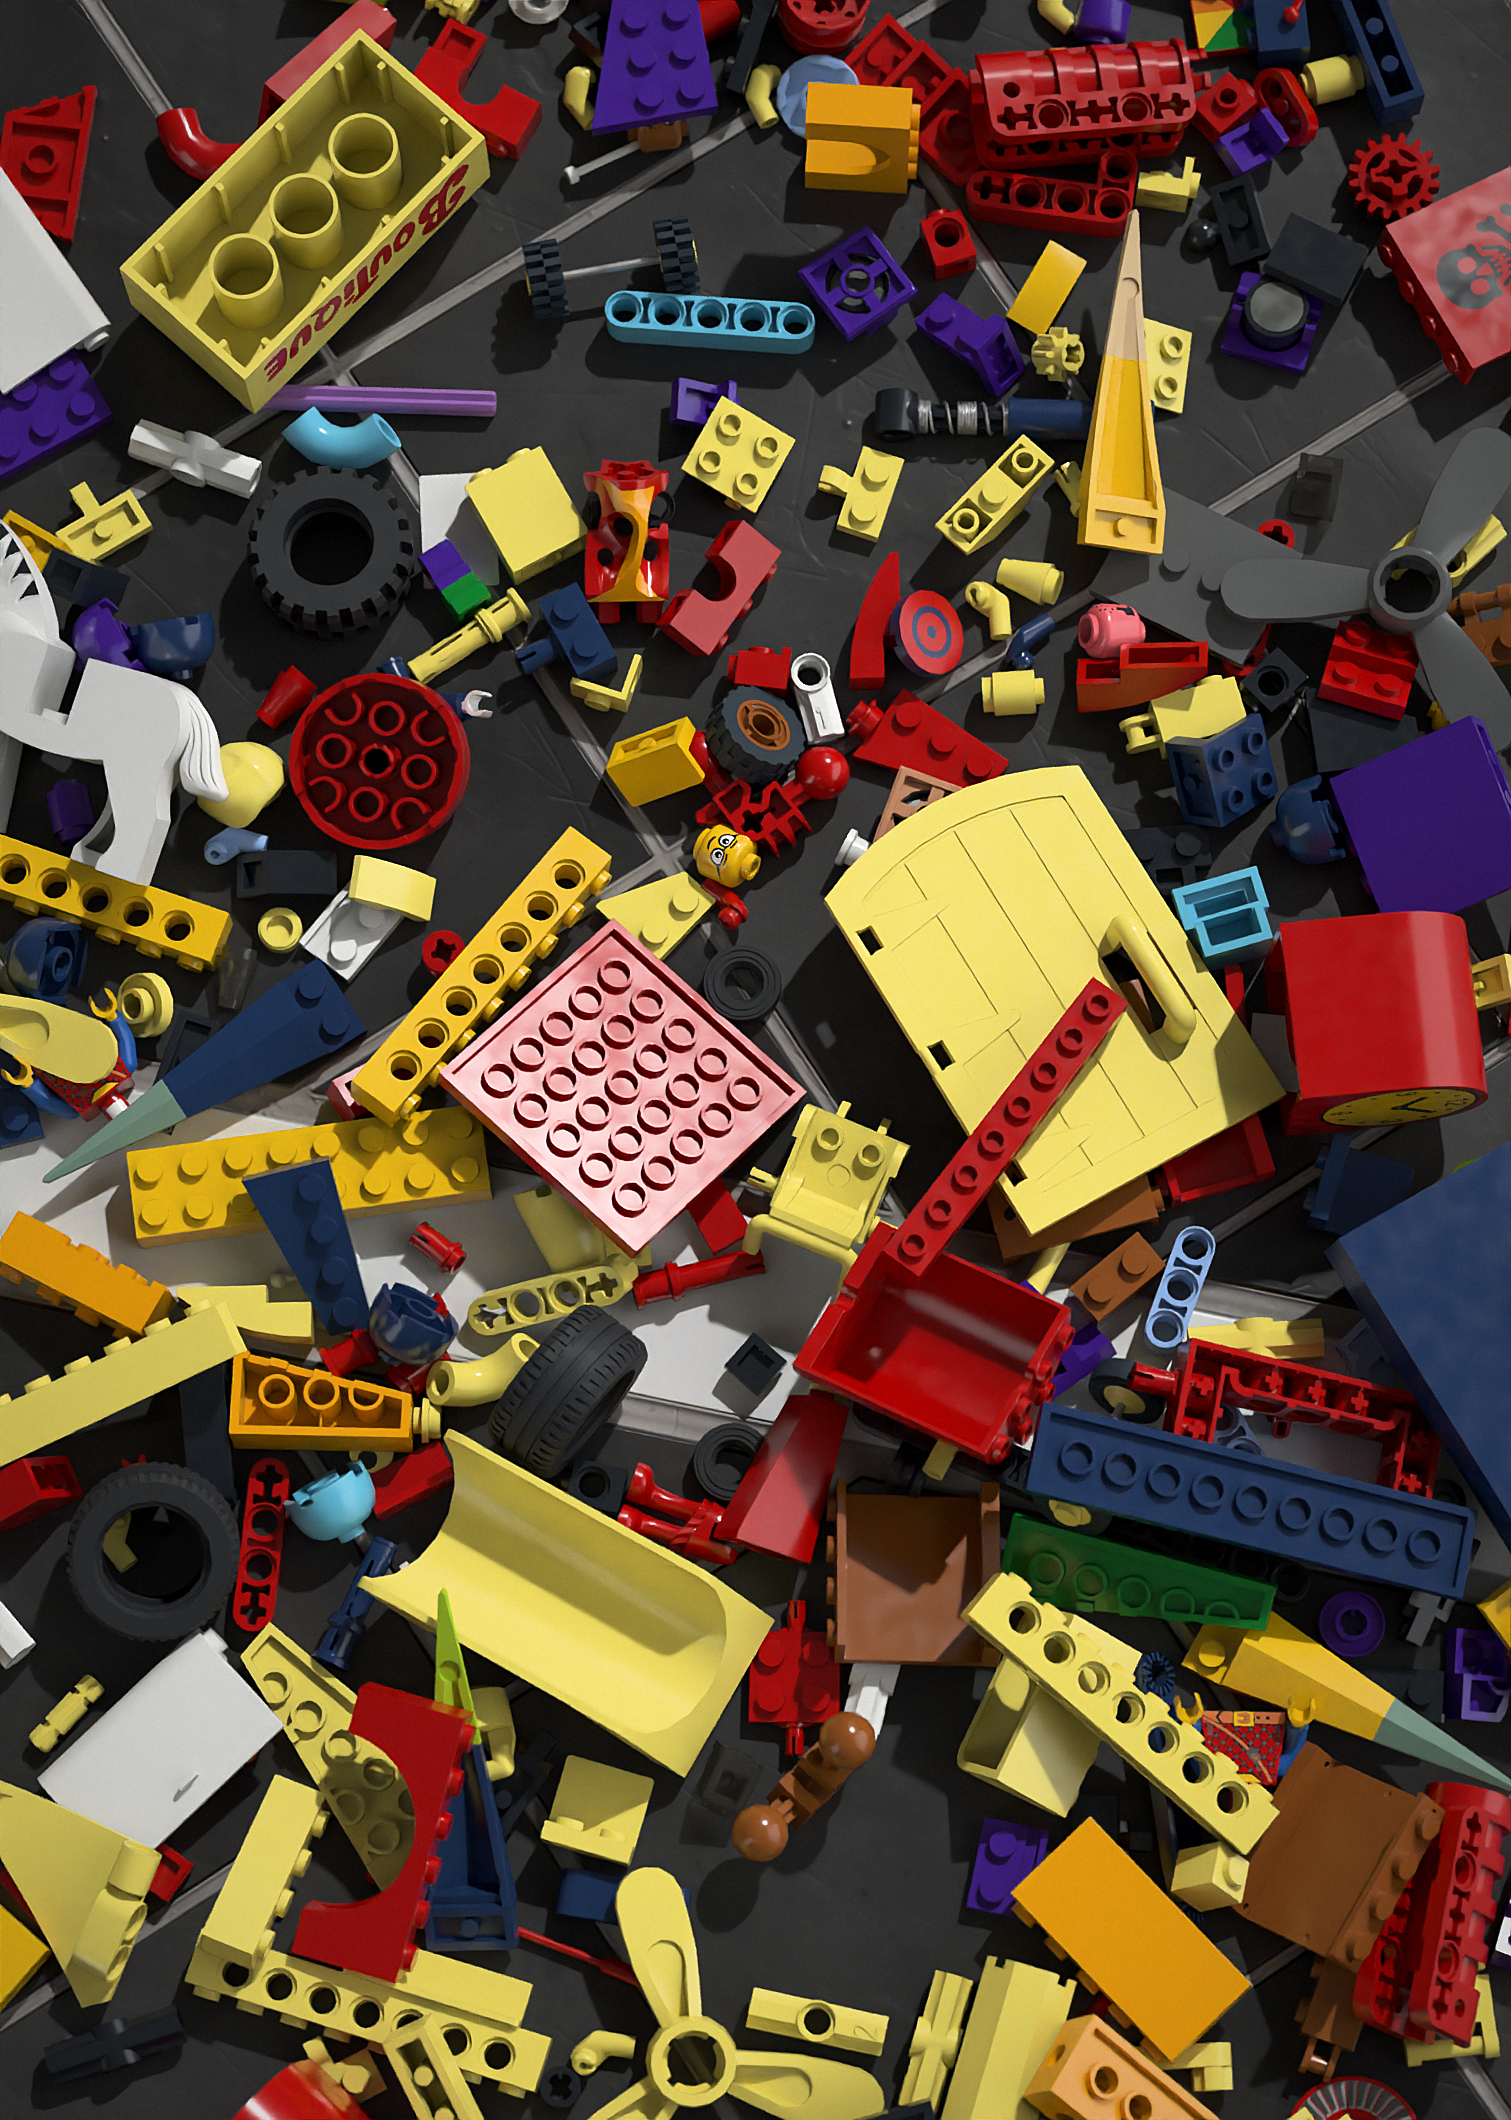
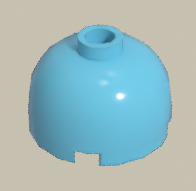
(334, 1504)

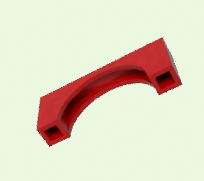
(427, 1748)

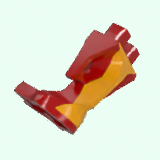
(626, 492)

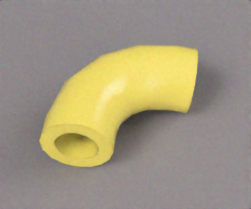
(479, 1380)

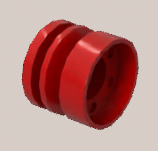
(823, 33)

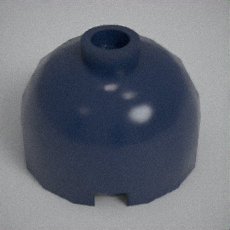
(174, 644)
(1308, 823)
(46, 959)
(408, 1327)

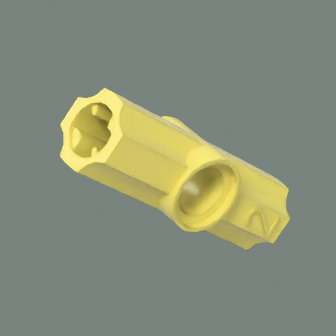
(1265, 1337)
(786, 2015)
(936, 2039)

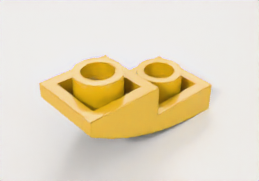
(1046, 288)

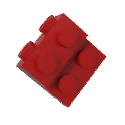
(1369, 669)

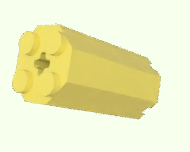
(1005, 2042)

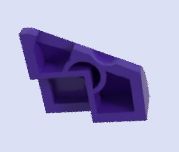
(1476, 1676)

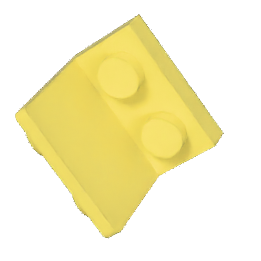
(598, 1811)

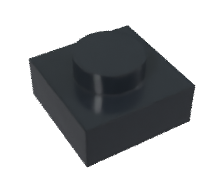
(755, 1364)

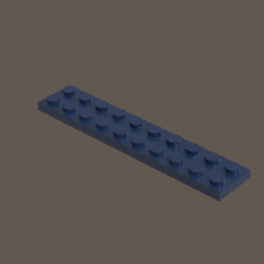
(1250, 1501)

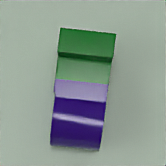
(454, 582)

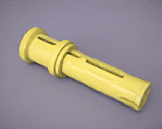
(486, 627)

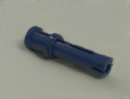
(348, 1624)

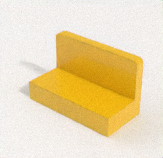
(655, 763)

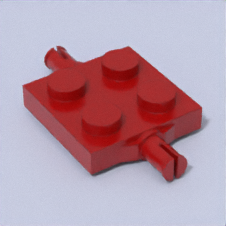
(794, 1679)

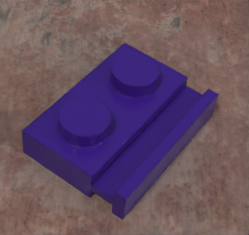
(1002, 1862)

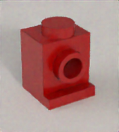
(761, 669)

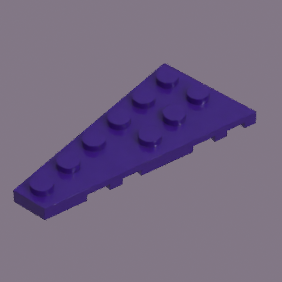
(653, 66)

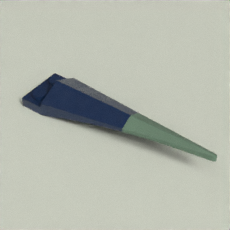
(276, 1035)

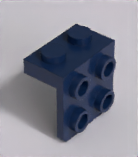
(1353, 1187)

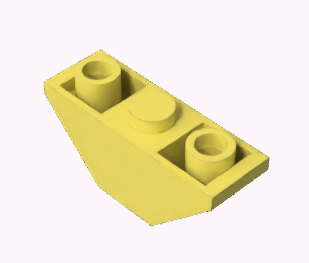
(996, 497)

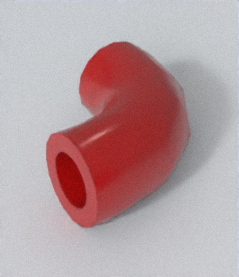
(189, 146)

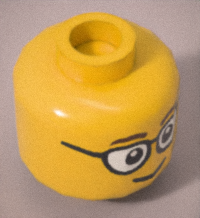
(726, 856)

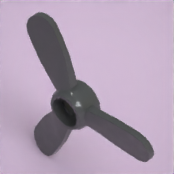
(1316, 590)

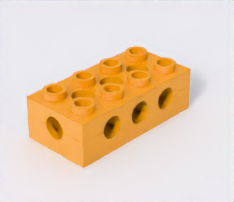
(1103, 2077)

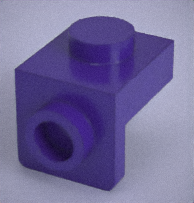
(1252, 144)
(695, 401)

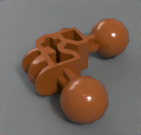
(843, 1745)

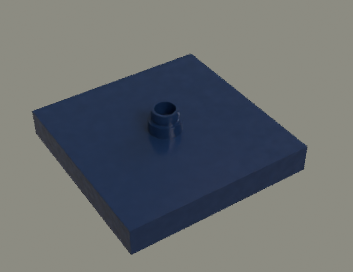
(1439, 1302)

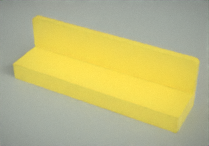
(463, 1987)

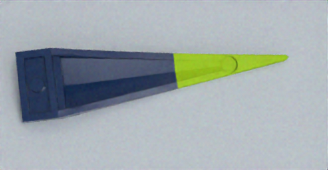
(475, 1887)

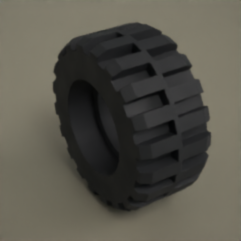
(322, 500)

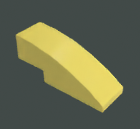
(255, 1314)

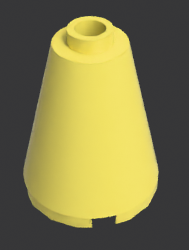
(560, 1232)

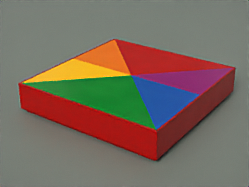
(1220, 26)

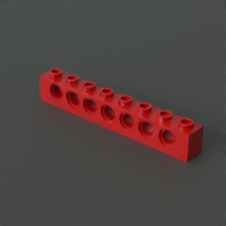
(1002, 1134)

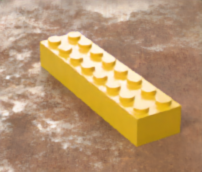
(379, 1170)

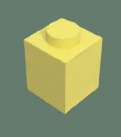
(1210, 1876)

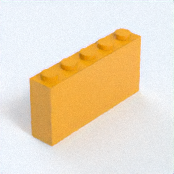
(1129, 1942)

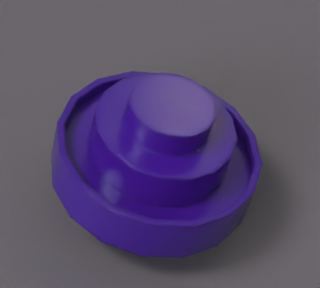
(1351, 1624)

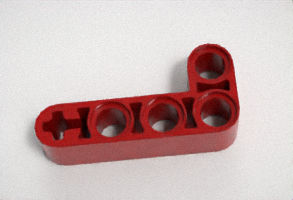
(1052, 193)

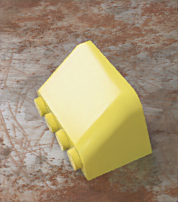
(1027, 1738)

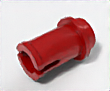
(439, 1249)

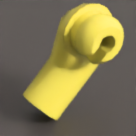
(1057, 15)
(758, 92)
(575, 95)
(993, 605)
(598, 2047)

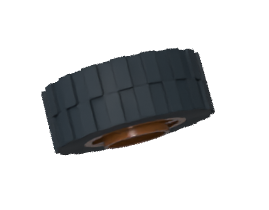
(754, 734)

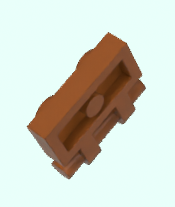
(1491, 636)

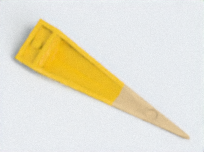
(1120, 472)

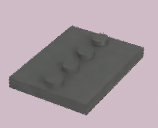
(1183, 583)

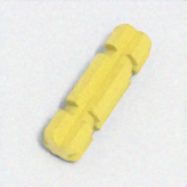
(66, 1713)

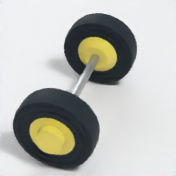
(1109, 1390)

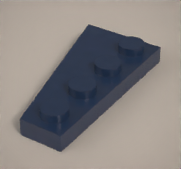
(312, 1231)

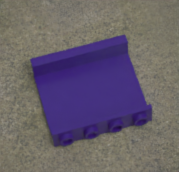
(1430, 821)

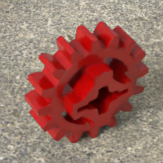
(1405, 165)

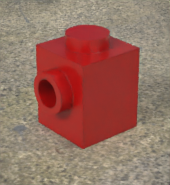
(1224, 107)

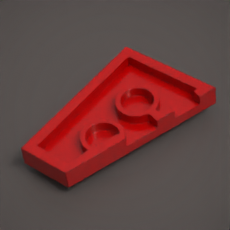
(928, 743)

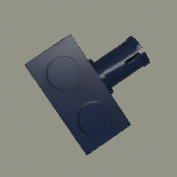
(572, 638)

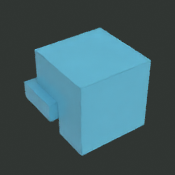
(1225, 917)

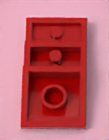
(895, 59)

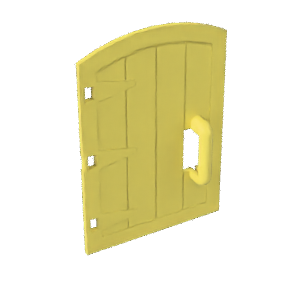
(987, 937)

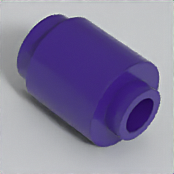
(70, 811)

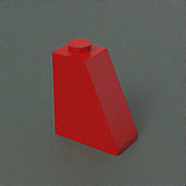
(36, 1488)

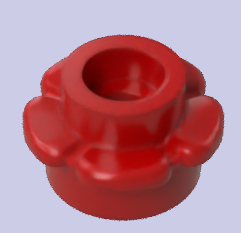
(864, 719)

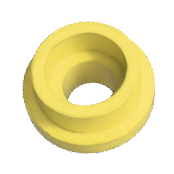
(427, 1420)

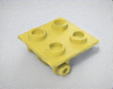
(1167, 364)
(738, 455)

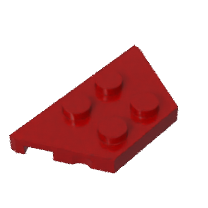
(47, 157)

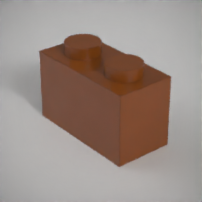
(1116, 1280)

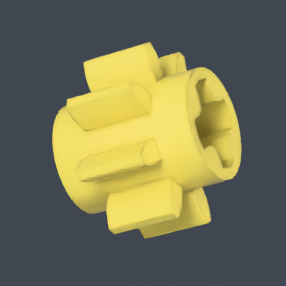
(1057, 354)

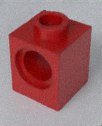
(947, 261)

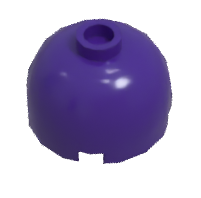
(103, 638)

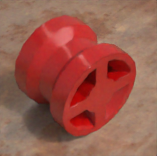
(435, 943)

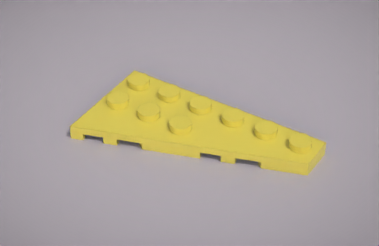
(352, 1772)

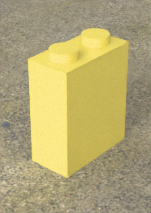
(526, 514)

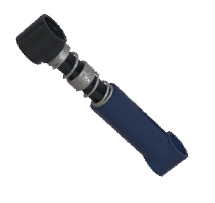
(902, 415)

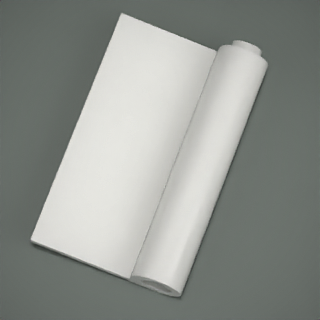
(41, 297)
(164, 1744)

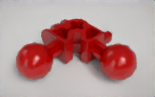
(819, 775)

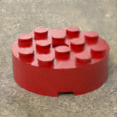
(424, 752)

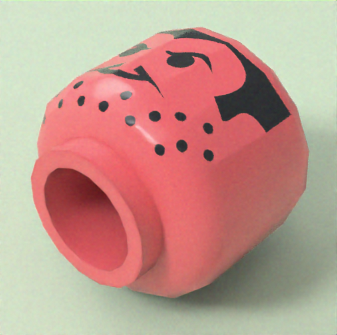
(1107, 628)

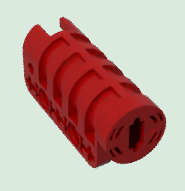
(1439, 1925)

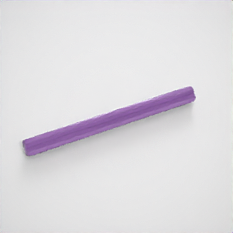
(384, 400)

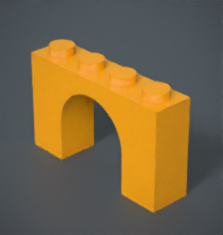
(861, 137)

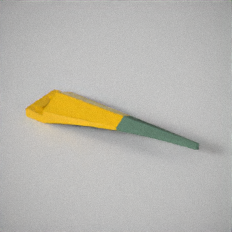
(1288, 1662)

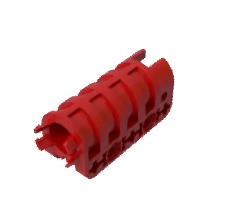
(1083, 97)

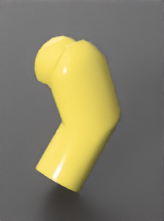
(115, 1545)

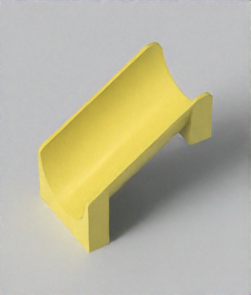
(581, 1607)

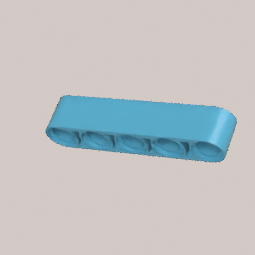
(726, 335)

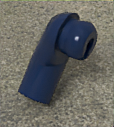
(1024, 638)

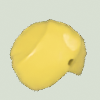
(253, 780)

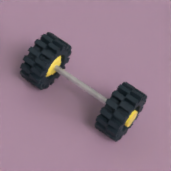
(674, 255)

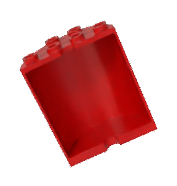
(951, 1358)

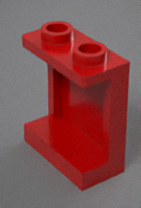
(1218, 1165)

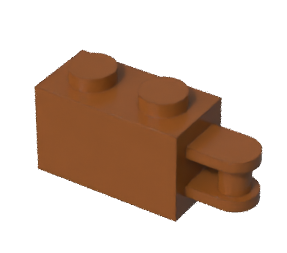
(1328, 2016)

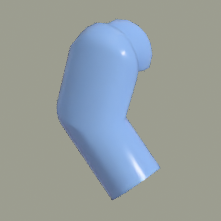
(231, 843)

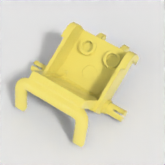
(828, 1186)

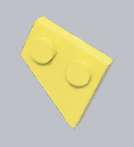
(660, 912)

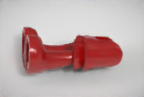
(699, 1518)

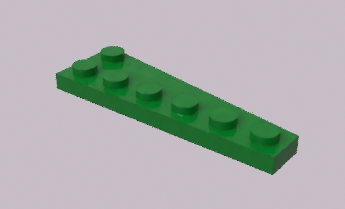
(1130, 1580)

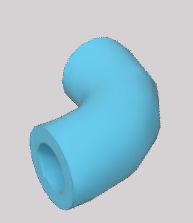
(339, 446)

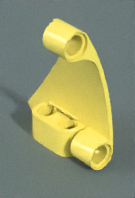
(80, 1885)

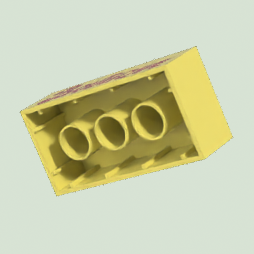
(306, 221)

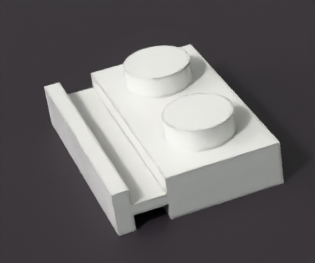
(348, 934)

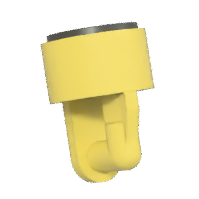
(495, 1726)

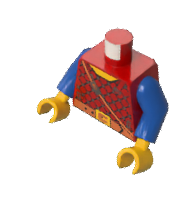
(84, 1100)
(1256, 1741)

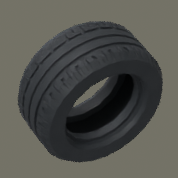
(567, 1390)
(139, 1614)

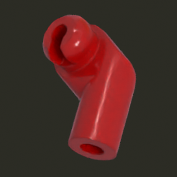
(732, 908)

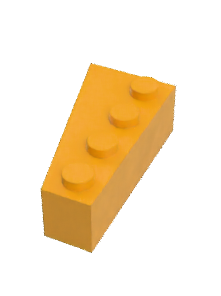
(82, 1279)
(312, 1410)

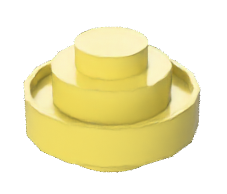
(145, 1004)

